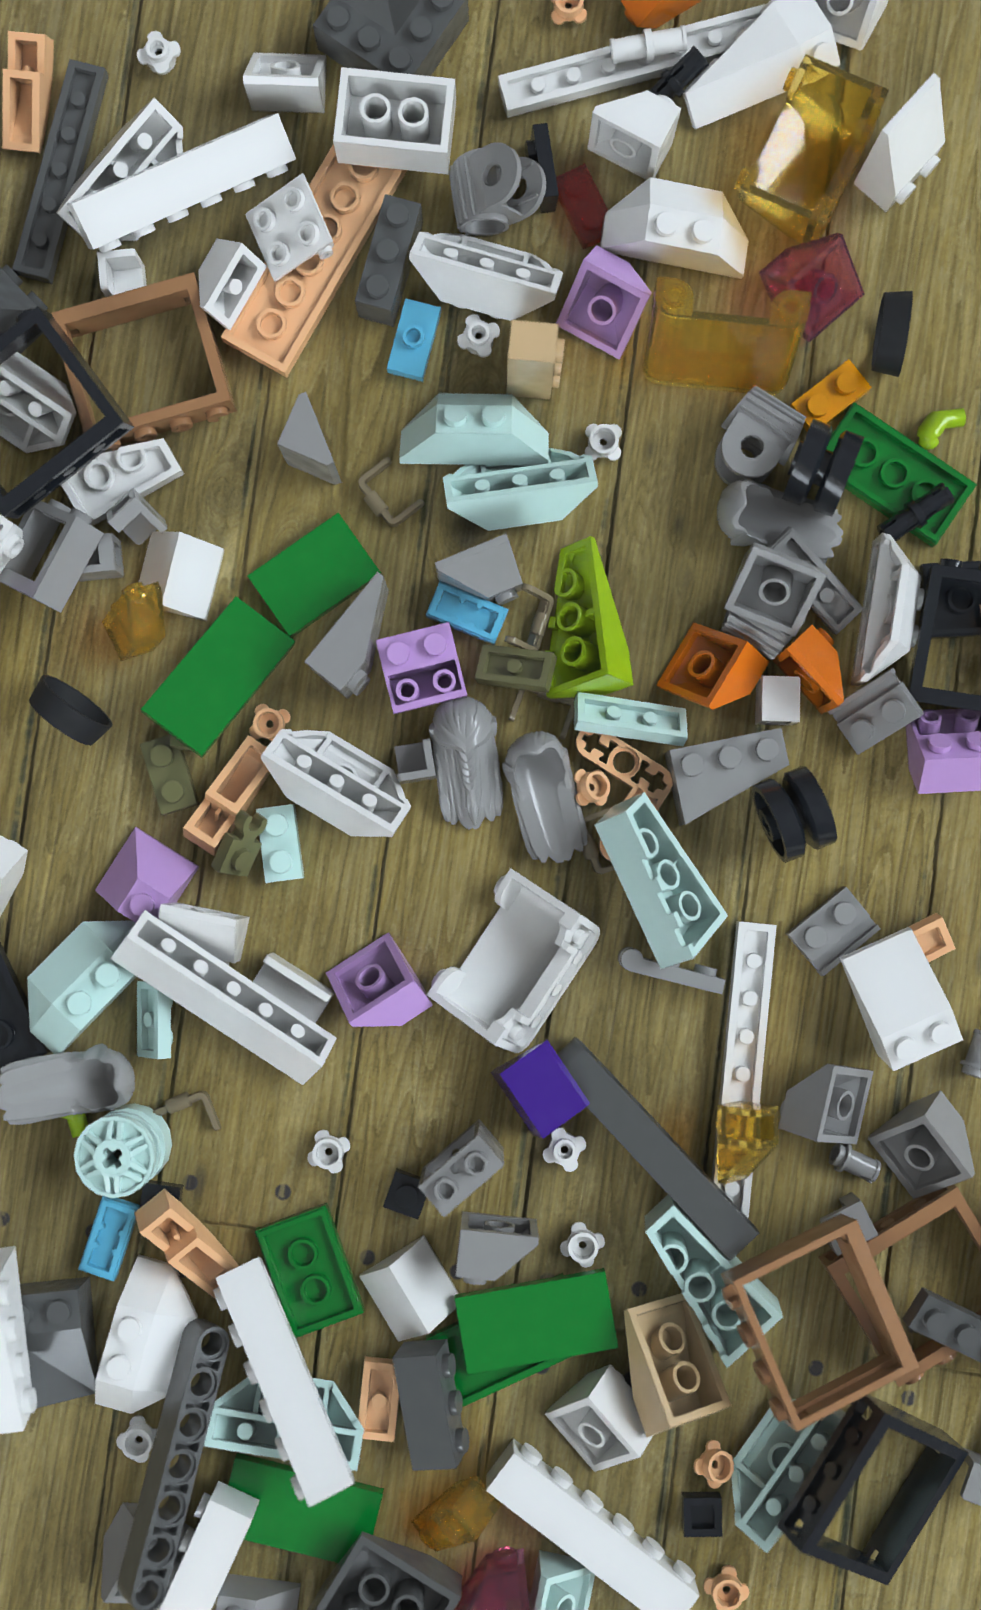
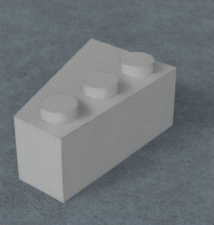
(721, 769)

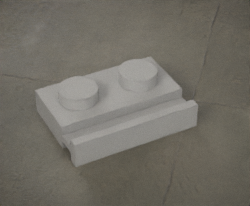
(876, 711)
(833, 931)

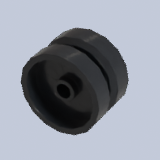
(822, 467)
(794, 813)

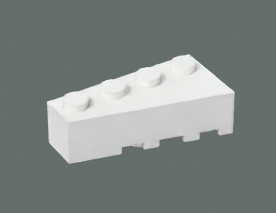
(16, 1392)

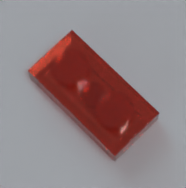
(582, 204)

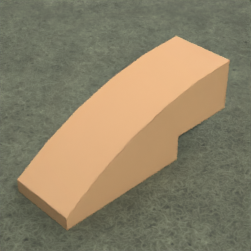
(26, 91)
(227, 795)
(184, 1240)

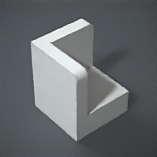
(120, 271)
(777, 700)

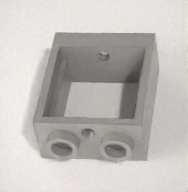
(65, 560)
(451, 1177)

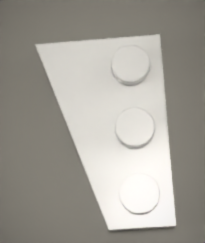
(114, 473)

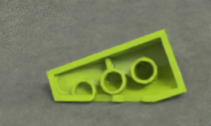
(586, 627)

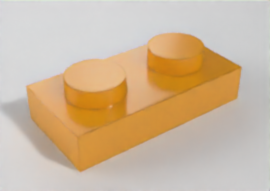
(832, 394)

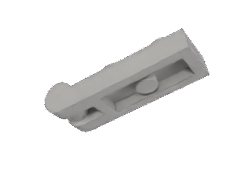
(701, 977)

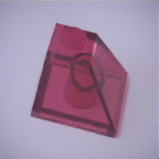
(819, 268)
(498, 1583)

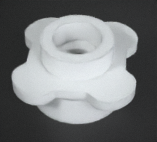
(160, 63)
(476, 346)
(611, 434)
(562, 1138)
(319, 1157)
(586, 1255)
(130, 1446)

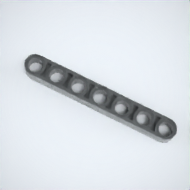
(658, 1152)
(178, 1481)

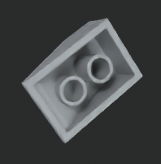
(350, 646)

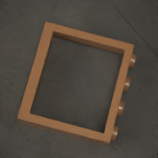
(137, 305)
(891, 1230)
(861, 1381)

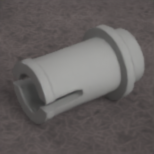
(972, 1063)
(854, 1162)

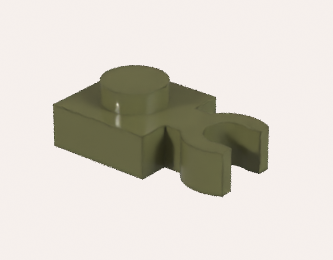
(240, 849)

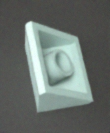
(560, 1583)

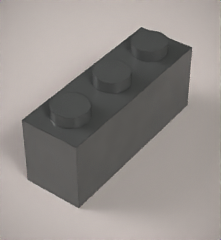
(388, 260)
(430, 1404)

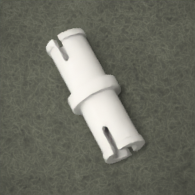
(648, 44)

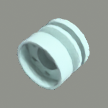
(144, 1148)

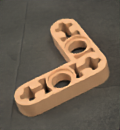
(656, 797)

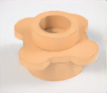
(575, 13)
(263, 715)
(599, 787)
(722, 1468)
(726, 1600)

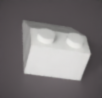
(905, 148)
(900, 999)

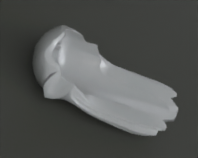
(758, 514)
(466, 762)
(545, 797)
(65, 1085)

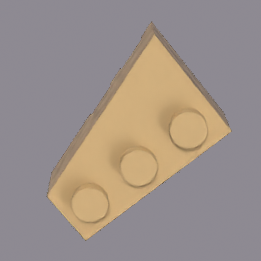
(534, 359)

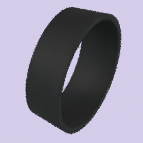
(892, 332)
(69, 710)

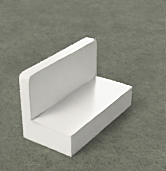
(293, 987)

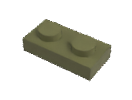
(515, 668)
(169, 776)

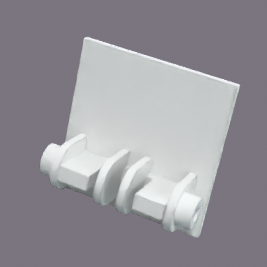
(290, 228)

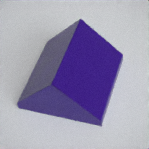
(541, 1089)

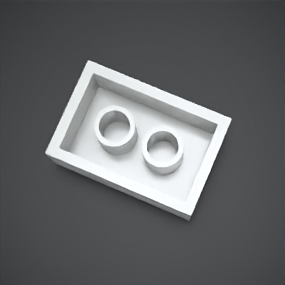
(395, 120)

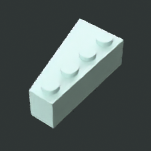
(660, 881)
(697, 1270)

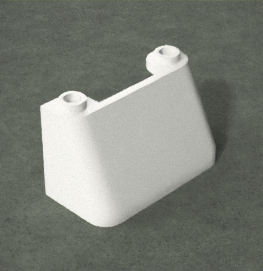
(517, 965)

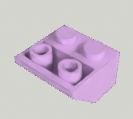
(421, 668)
(945, 751)

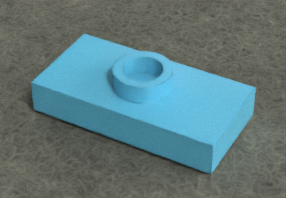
(414, 340)
(467, 612)
(109, 1238)

